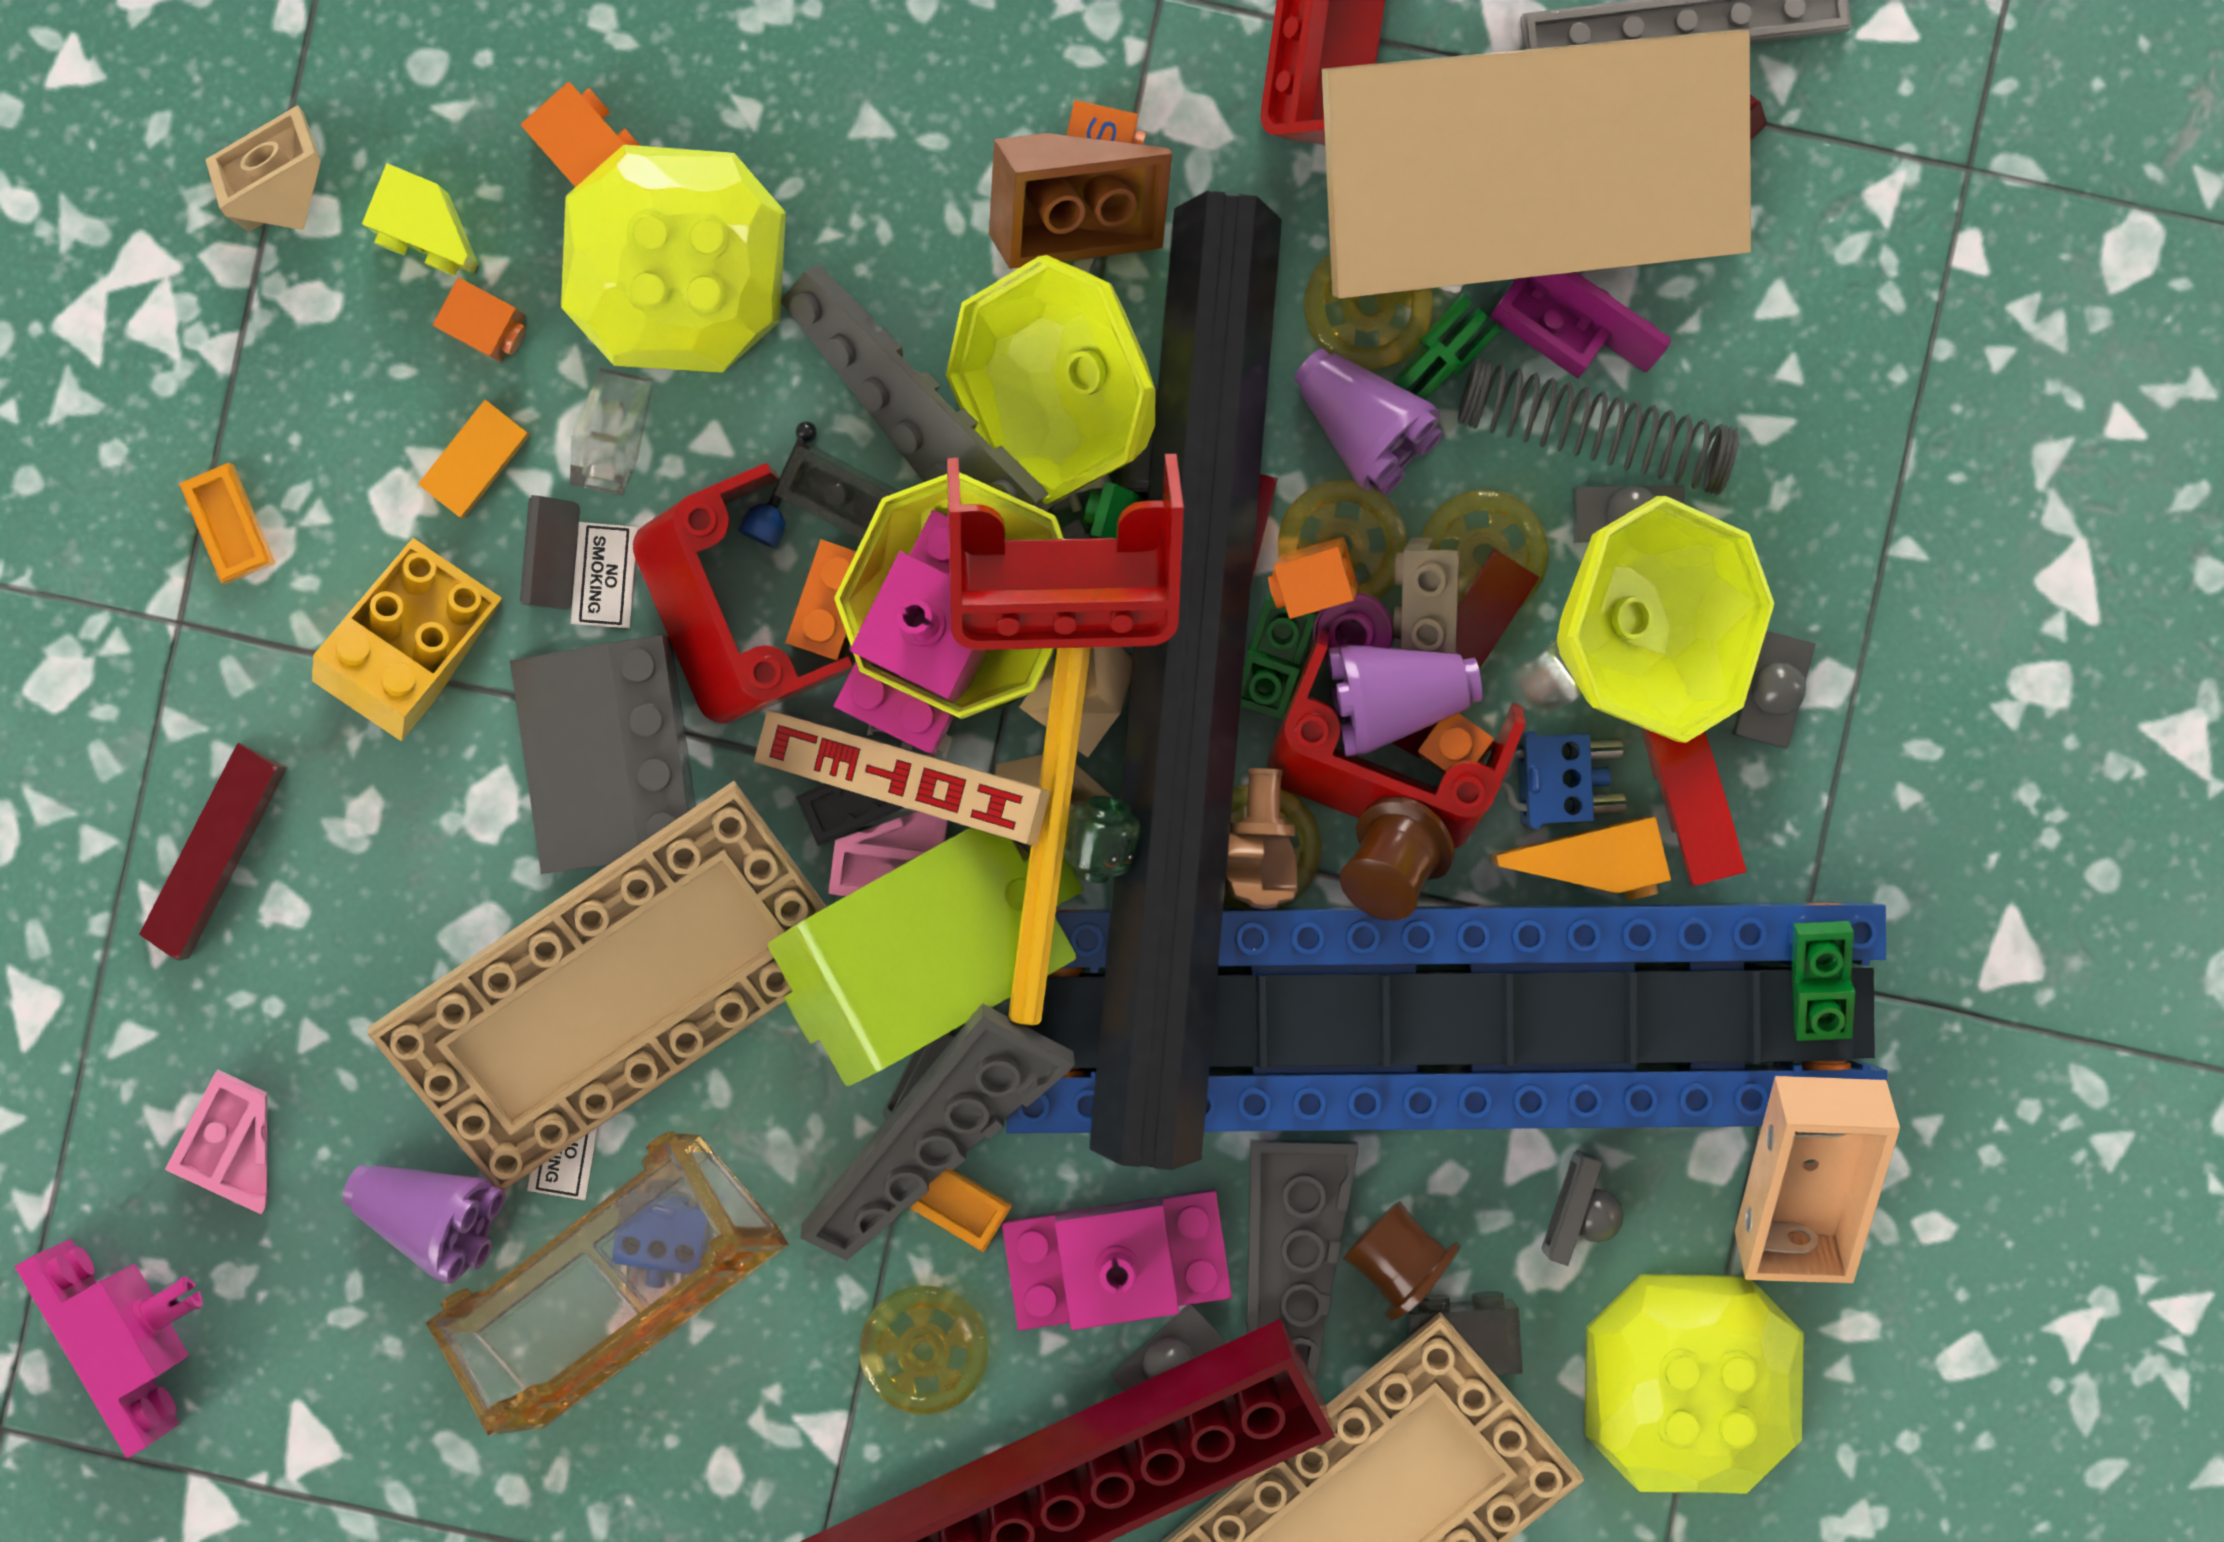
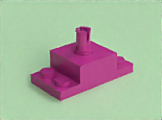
(913, 639)
(1117, 1261)
(113, 1337)

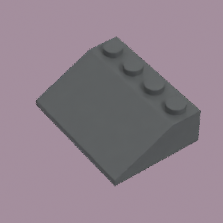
(602, 749)

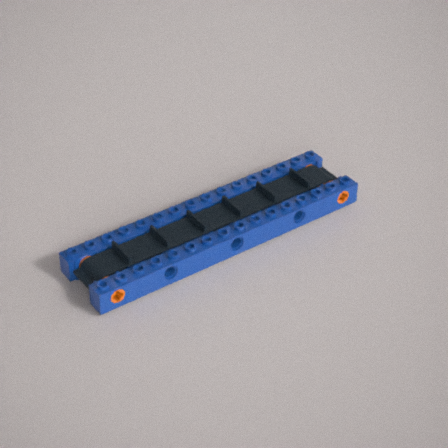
(1541, 1016)

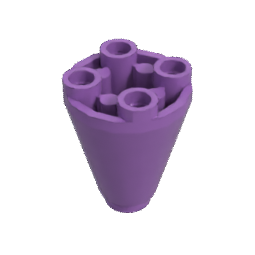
(1367, 419)
(1396, 692)
(427, 1215)

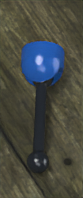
(764, 521)

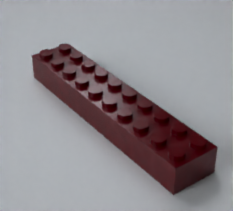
(1121, 1457)

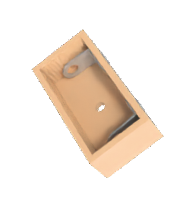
(1816, 1215)

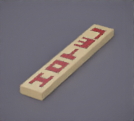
(903, 777)

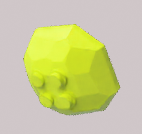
(673, 258)
(1053, 374)
(895, 528)
(1666, 619)
(1693, 1383)

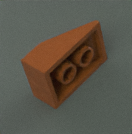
(1076, 197)

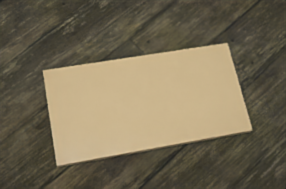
(1537, 161)
(604, 990)
(1418, 1455)

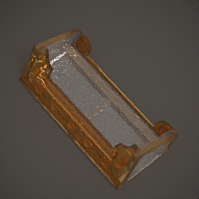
(605, 1288)

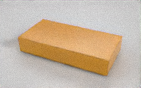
(474, 459)
(227, 523)
(963, 1208)

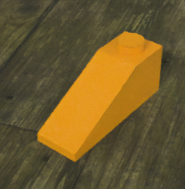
(1608, 858)

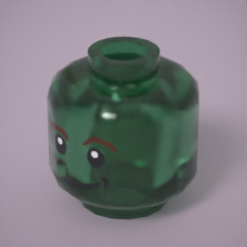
(1101, 839)

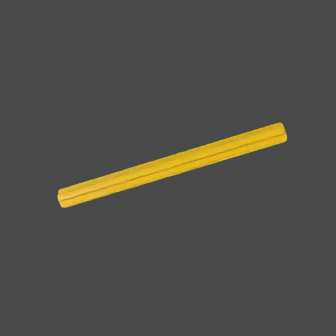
(1047, 855)

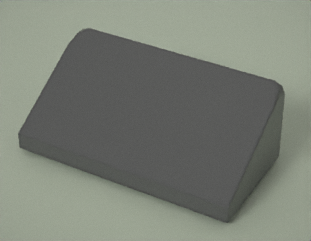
(549, 553)

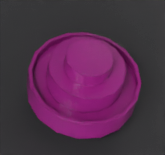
(1356, 623)

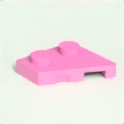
(880, 849)
(227, 1143)

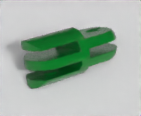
(1445, 351)

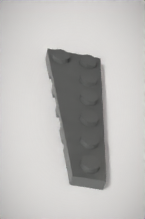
(895, 394)
(957, 1102)
(1295, 1235)

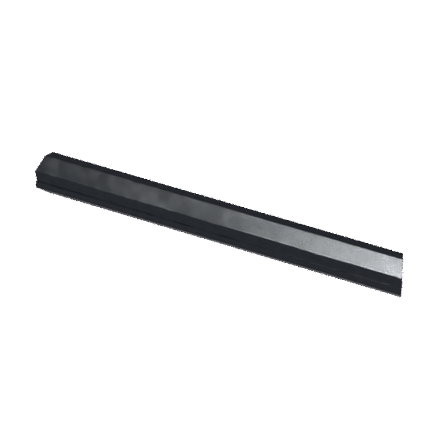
(1188, 690)

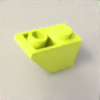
(419, 216)

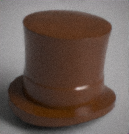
(1397, 854)
(1400, 1259)

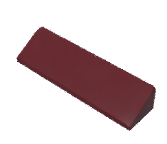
(1483, 617)
(212, 852)

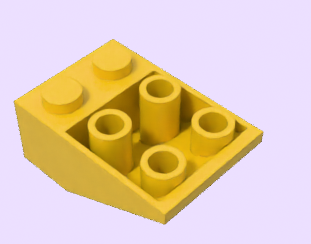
(404, 639)

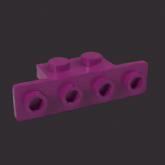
(1573, 318)

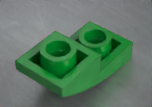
(1105, 508)
(1274, 659)
(1822, 980)

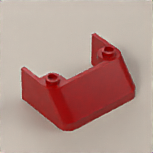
(1305, 41)
(1066, 589)
(721, 679)
(1350, 784)

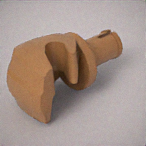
(1259, 848)

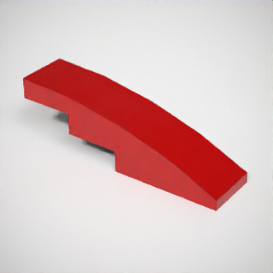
(1695, 806)

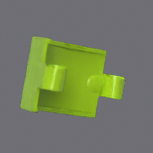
(913, 952)

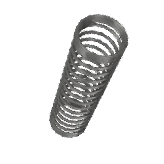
(1719, 462)

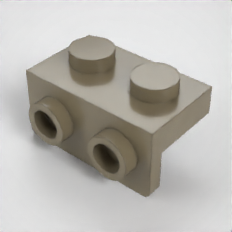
(1428, 597)

